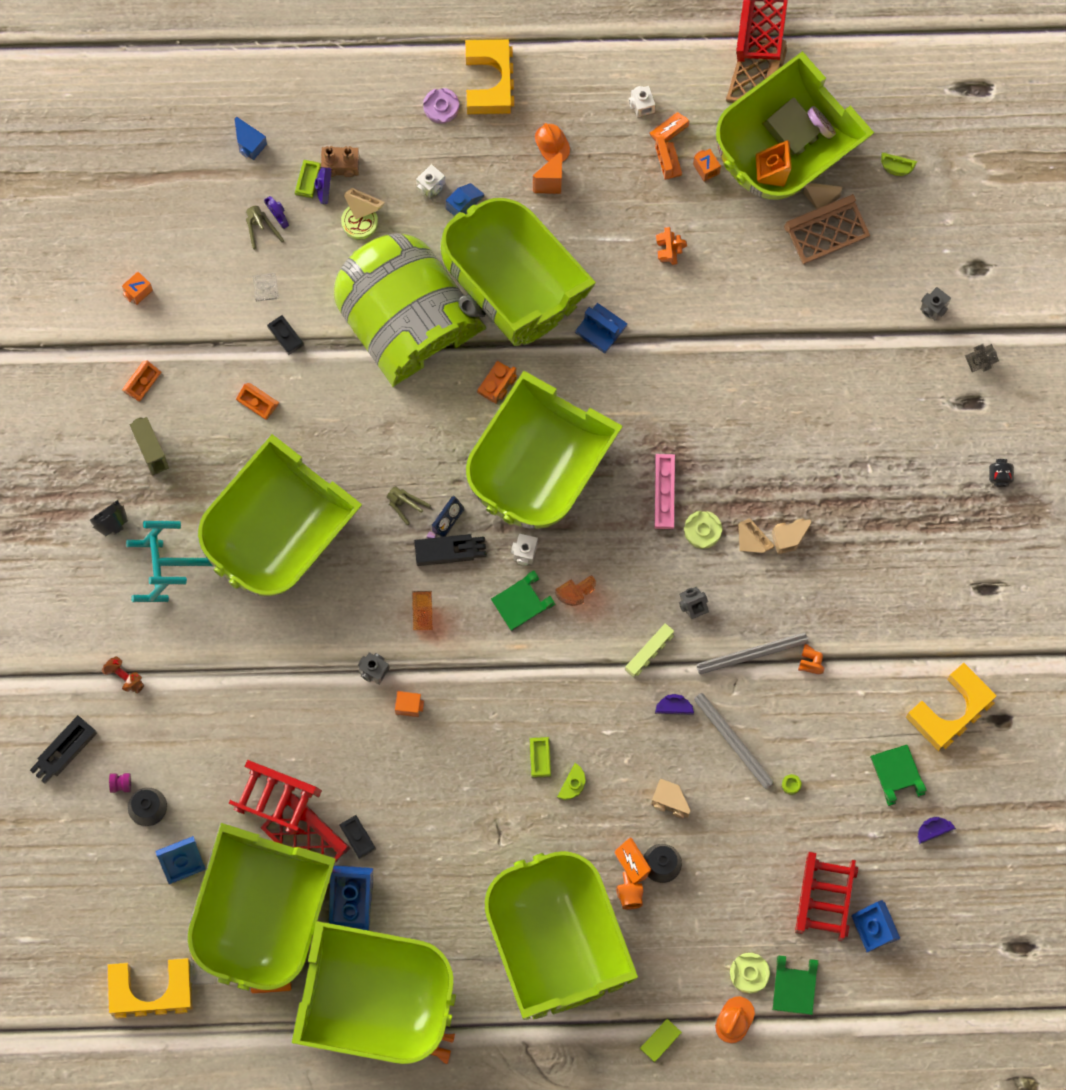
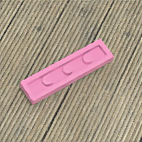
(664, 491)

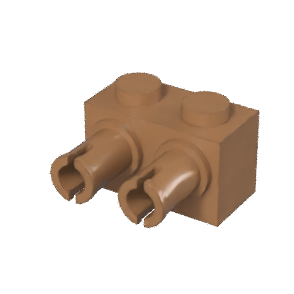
(341, 160)

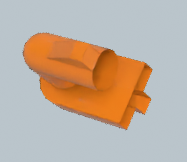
(812, 667)
(444, 1054)

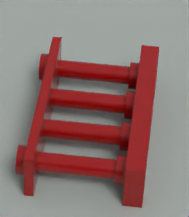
(273, 778)
(807, 903)

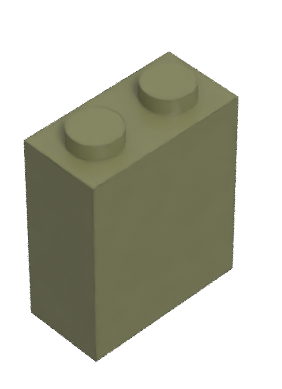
(794, 125)
(149, 445)

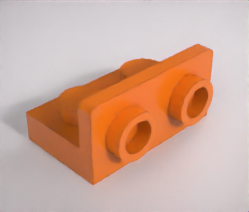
(667, 158)
(497, 382)

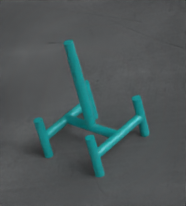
(160, 582)

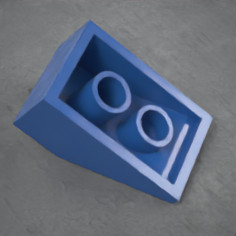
(351, 896)

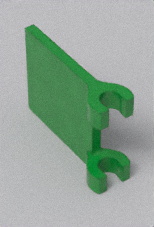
(520, 602)
(897, 771)
(794, 987)

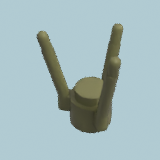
(256, 217)
(398, 497)

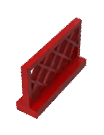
(746, 30)
(316, 824)

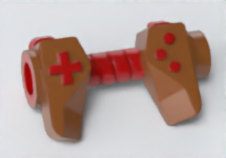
(132, 681)

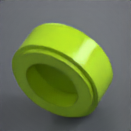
(791, 784)

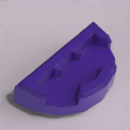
(322, 184)
(277, 210)
(674, 705)
(934, 828)

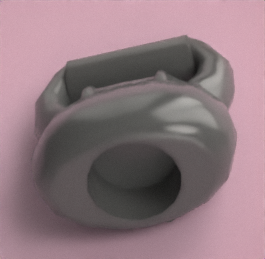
(470, 306)

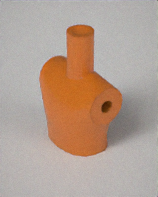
(629, 893)

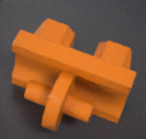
(668, 238)

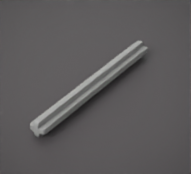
(752, 653)
(733, 740)

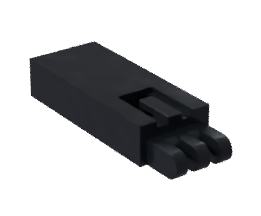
(441, 549)
(69, 744)

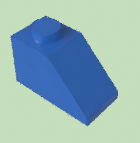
(249, 139)
(463, 198)

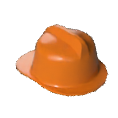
(551, 141)
(734, 1019)

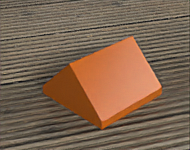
(774, 164)
(549, 177)

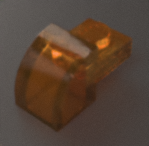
(573, 594)
(422, 610)

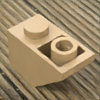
(789, 536)
(670, 797)

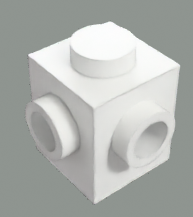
(642, 101)
(430, 181)
(524, 549)

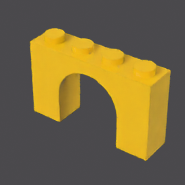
(496, 54)
(940, 731)
(176, 998)

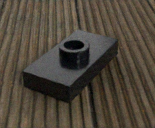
(285, 335)
(357, 836)

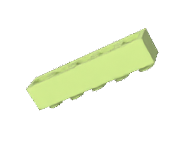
(650, 650)

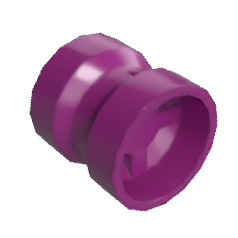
(119, 783)

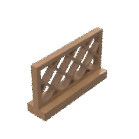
(774, 65)
(819, 215)

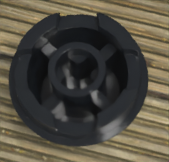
(110, 519)
(147, 806)
(664, 863)

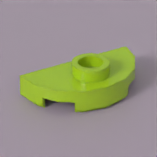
(897, 165)
(573, 784)

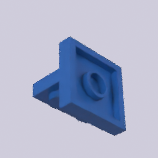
(600, 327)
(180, 860)
(875, 926)

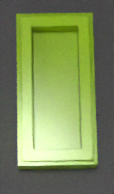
(309, 172)
(540, 757)
(660, 1040)

